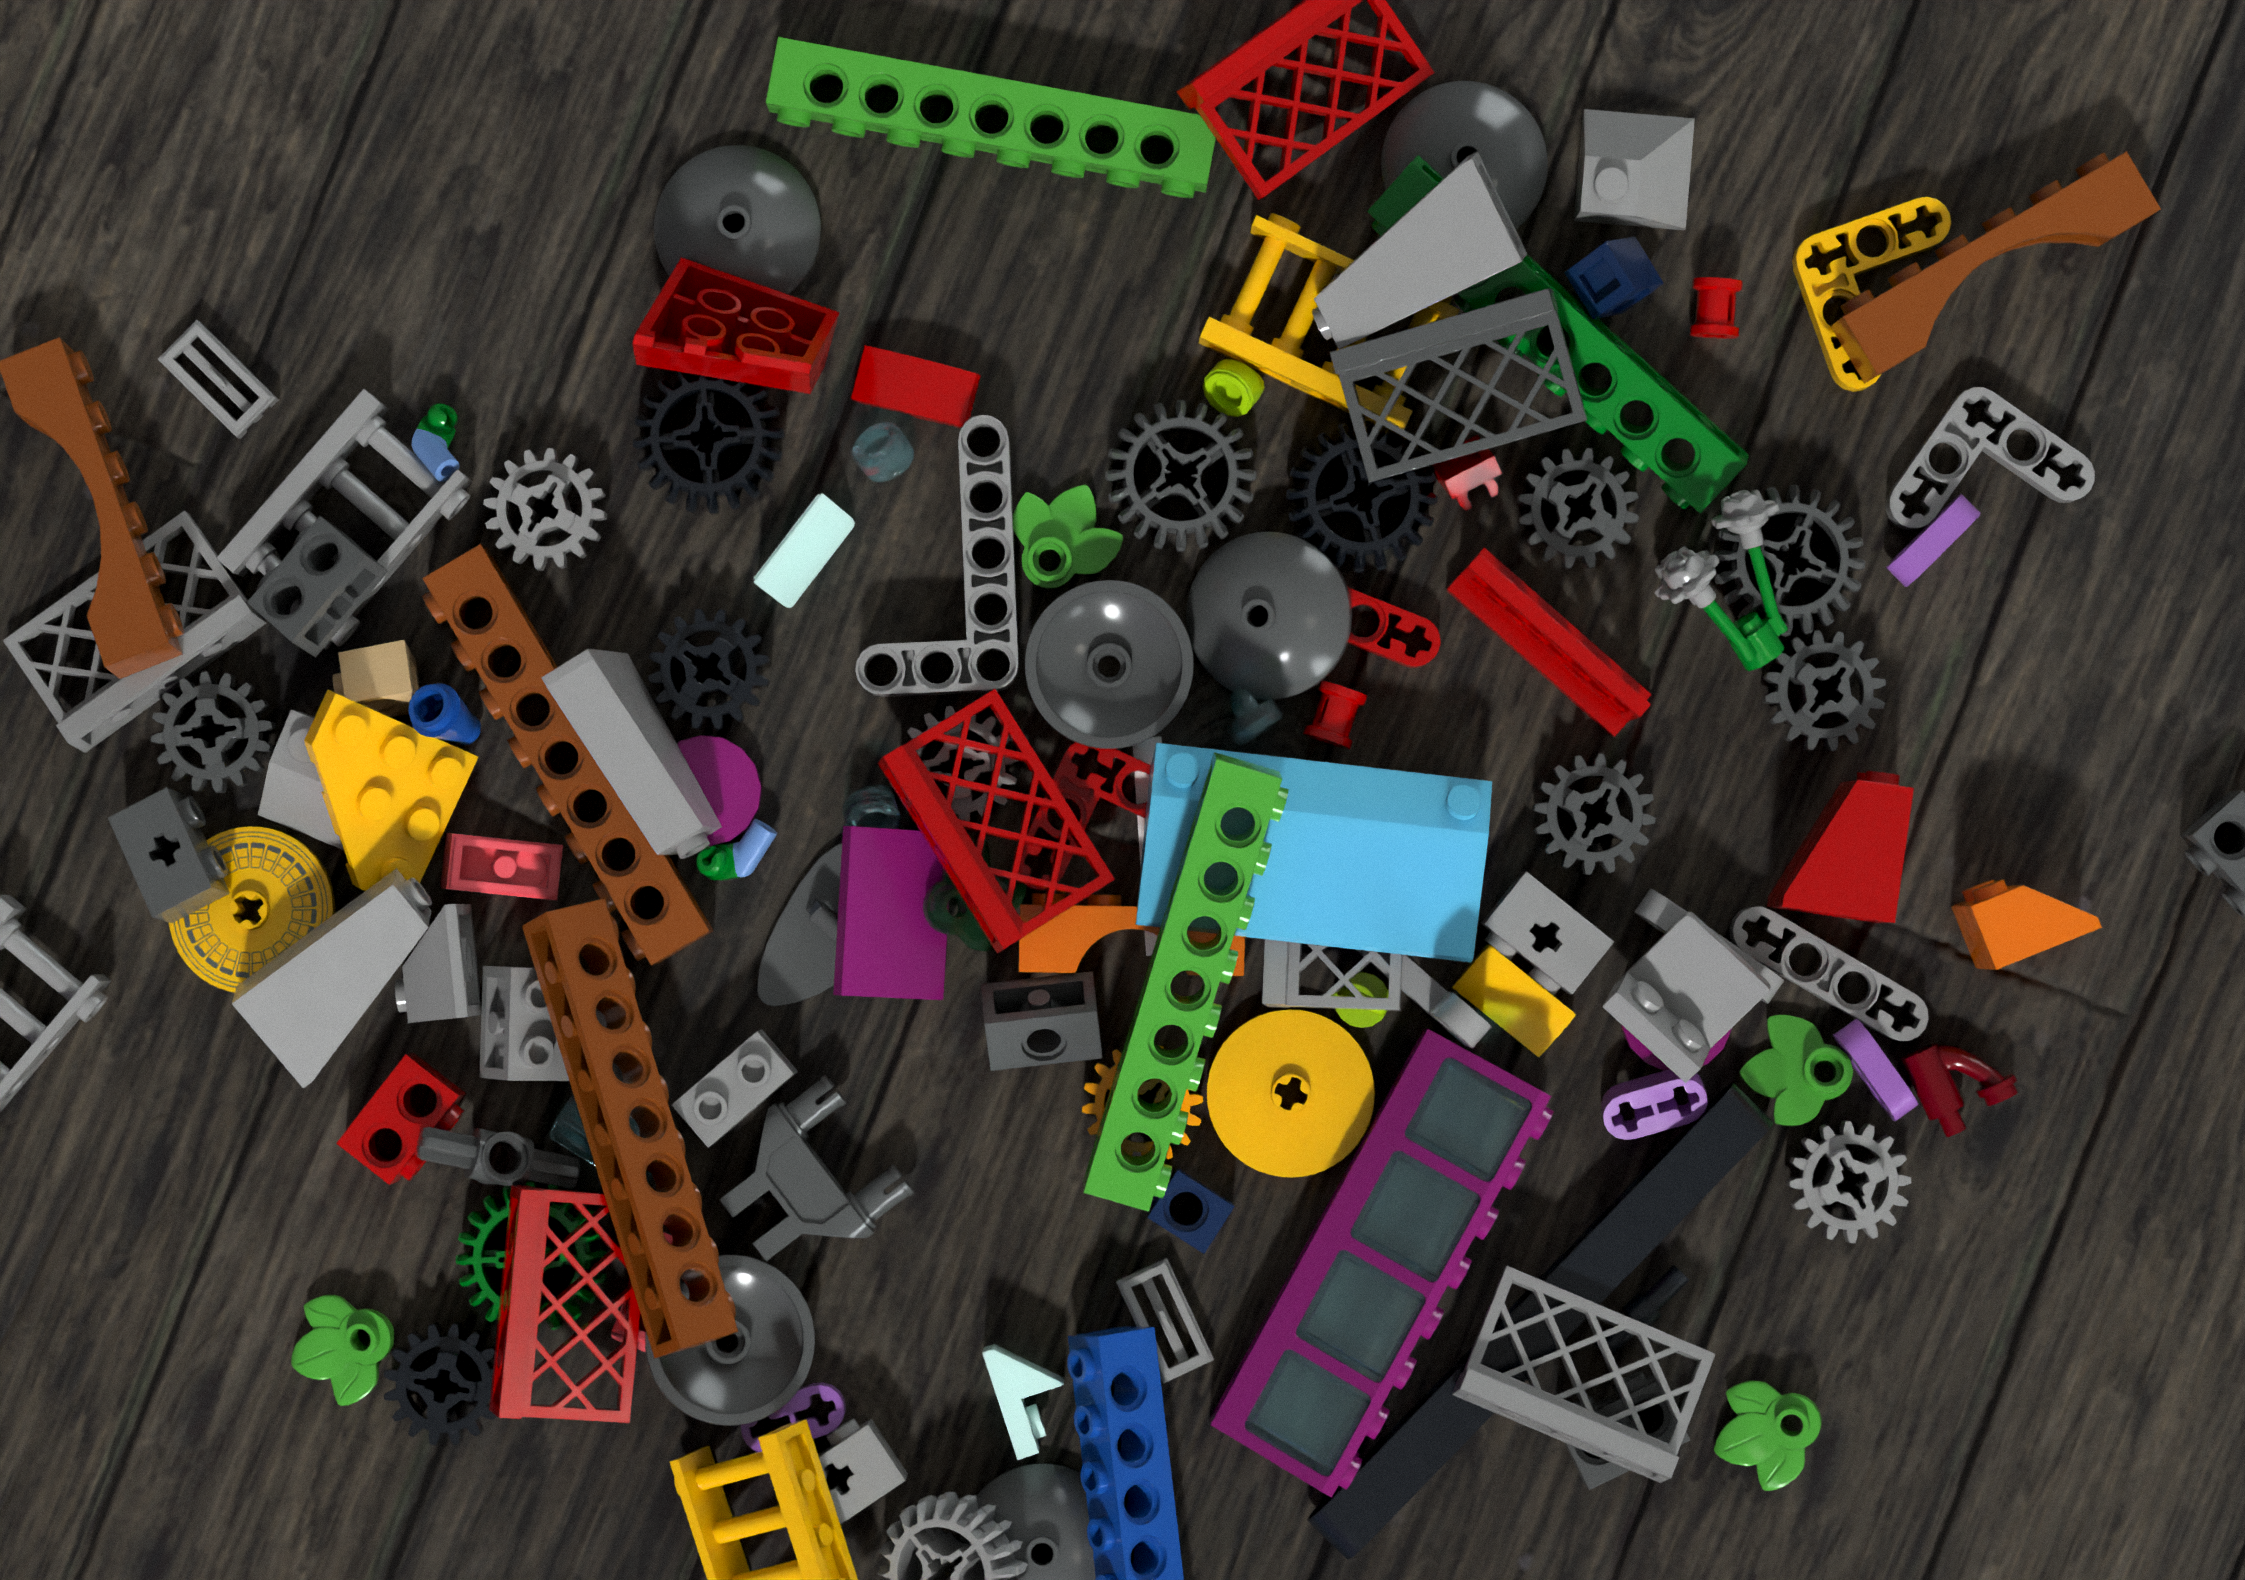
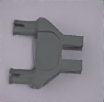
(804, 1183)

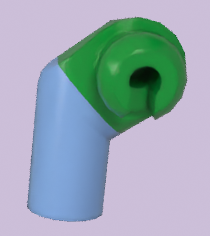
(433, 440)
(736, 858)

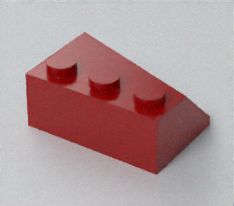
(734, 331)

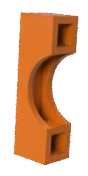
(1067, 937)

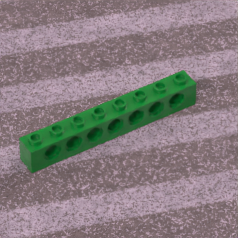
(1591, 341)

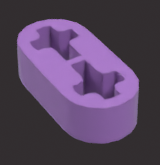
(1933, 540)
(1875, 1070)
(1653, 1104)
(799, 1402)

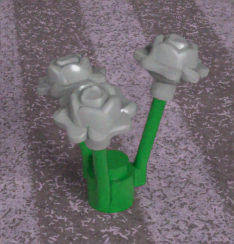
(1688, 576)

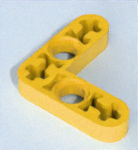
(1840, 280)

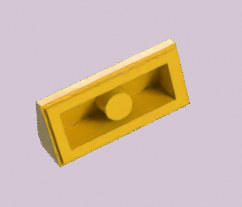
(1513, 1000)

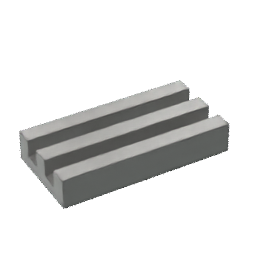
(252, 413)
(1145, 1276)

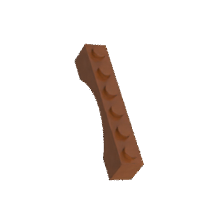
(2087, 212)
(127, 608)

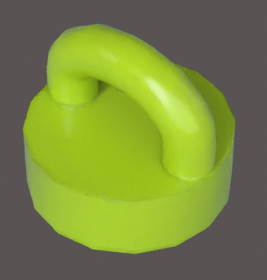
(1233, 387)
(1370, 987)

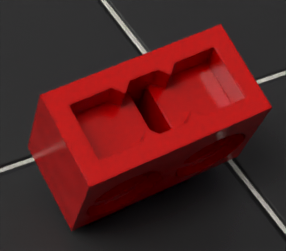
(392, 1110)

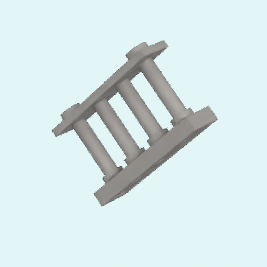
(327, 467)
(83, 1000)

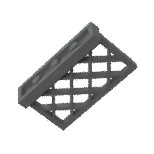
(1444, 338)

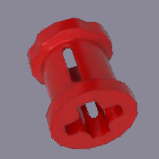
(1715, 307)
(1335, 715)

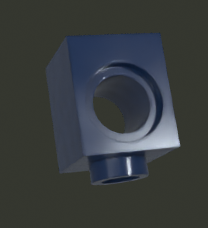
(1614, 277)
(1203, 1229)

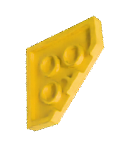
(384, 787)

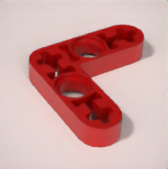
(1086, 795)

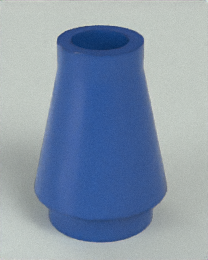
(442, 714)

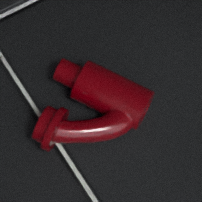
(1937, 1091)

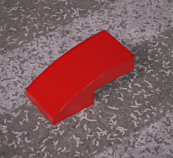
(915, 386)

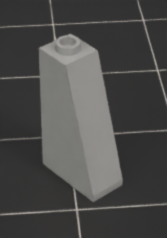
(1430, 253)
(634, 749)
(329, 978)

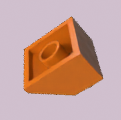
(2015, 922)

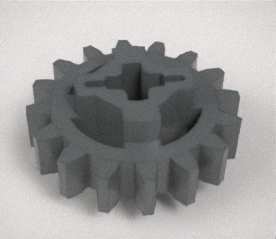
(1600, 522)
(1844, 705)
(208, 707)
(1615, 825)

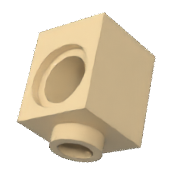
(379, 677)

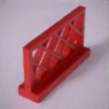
(1269, 49)
(1549, 643)
(954, 846)
(521, 1312)

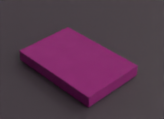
(881, 925)

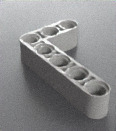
(977, 584)

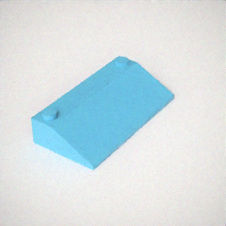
(1351, 863)

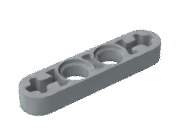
(1832, 967)

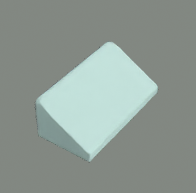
(804, 551)

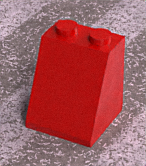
(1852, 853)

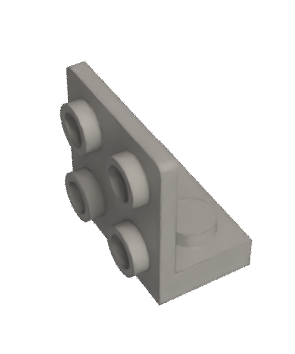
(1685, 995)
(517, 1028)

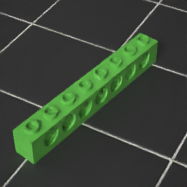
(802, 64)
(1110, 1170)

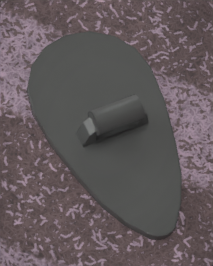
(803, 943)

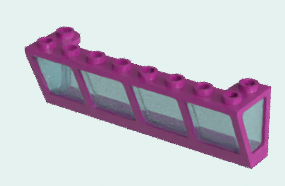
(1381, 1262)

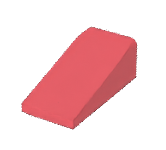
(501, 866)

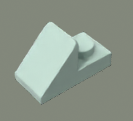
(1013, 1381)

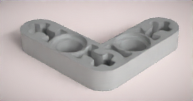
(1970, 442)
(1440, 1004)

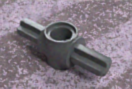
(473, 1155)

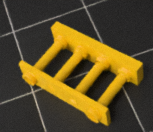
(1283, 356)
(803, 1509)

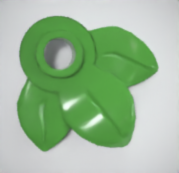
(1068, 530)
(1788, 1070)
(336, 1351)
(1759, 1434)

